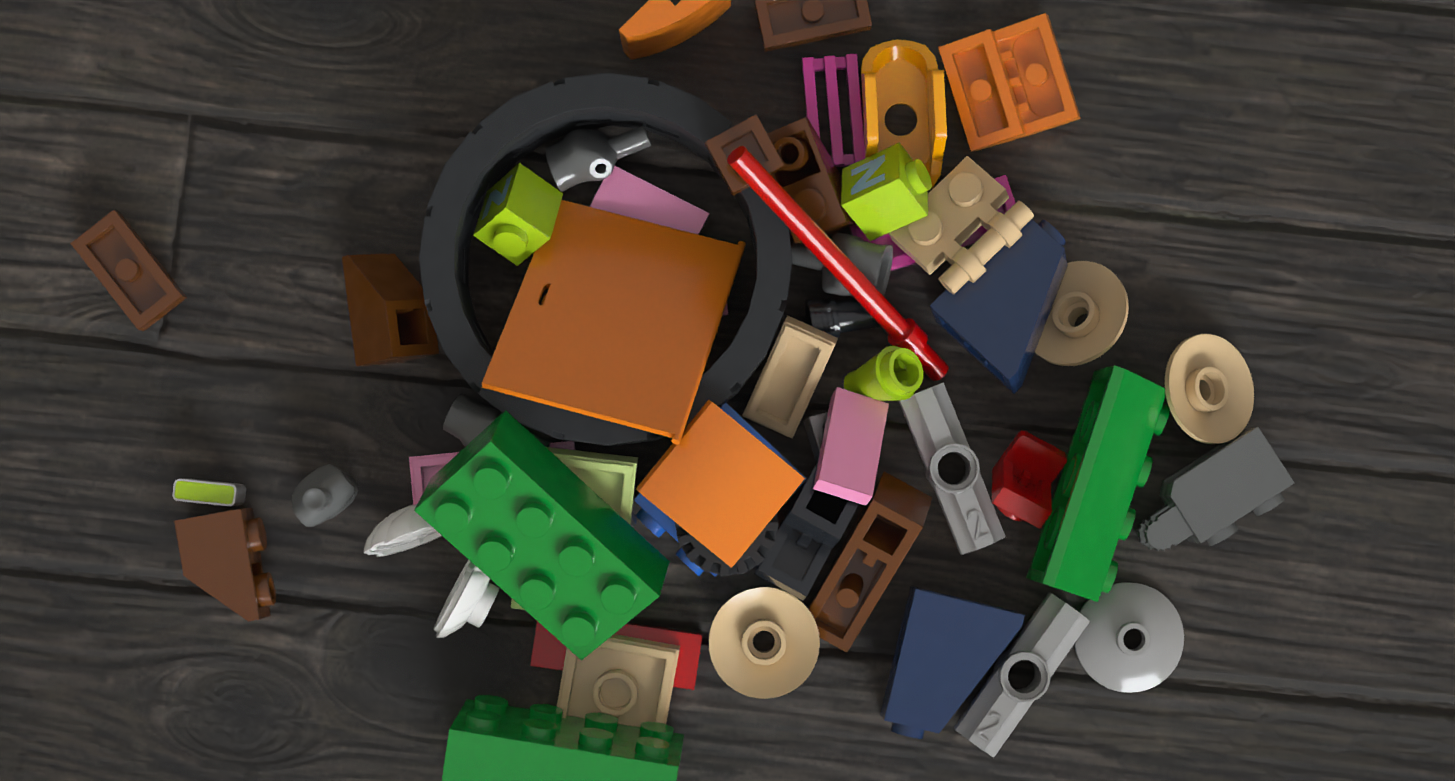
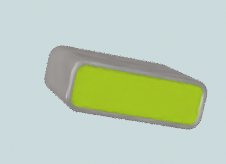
(209, 492)

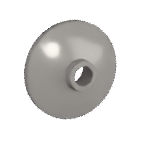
(1102, 645)

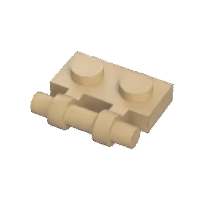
(955, 211)

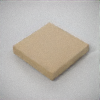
(620, 679)

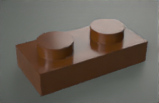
(806, 21)
(128, 270)

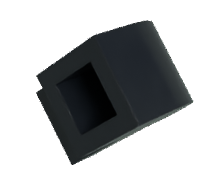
(806, 538)

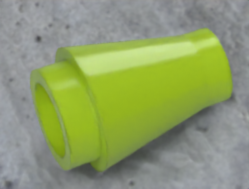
(887, 376)

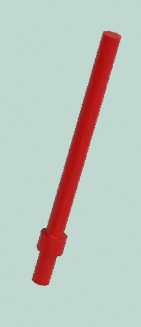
(901, 331)

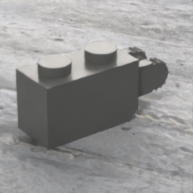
(1216, 492)

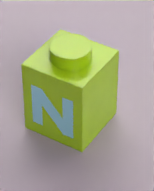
(885, 191)
(518, 214)

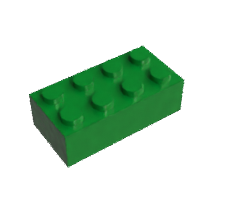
(543, 536)
(539, 745)

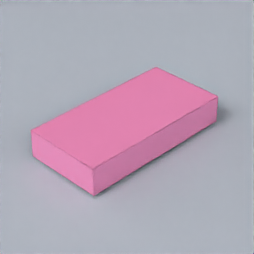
(640, 200)
(851, 446)

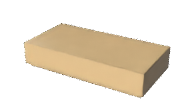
(790, 376)

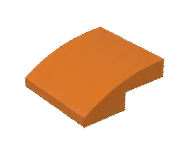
(663, 25)
(1009, 82)
(720, 483)

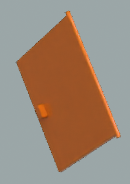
(621, 320)

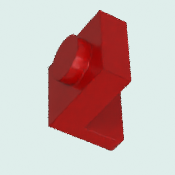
(1025, 477)

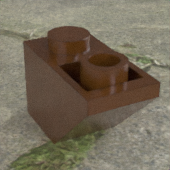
(810, 176)
(386, 311)
(225, 560)

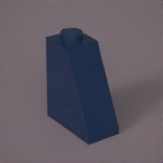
(1009, 305)
(941, 658)

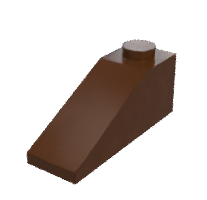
(868, 559)

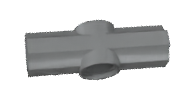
(966, 502)
(1045, 644)

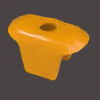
(908, 76)

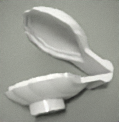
(471, 593)

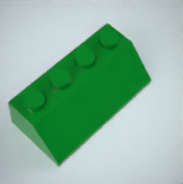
(1098, 483)

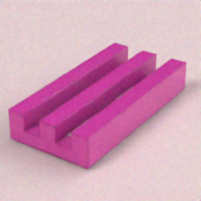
(830, 65)

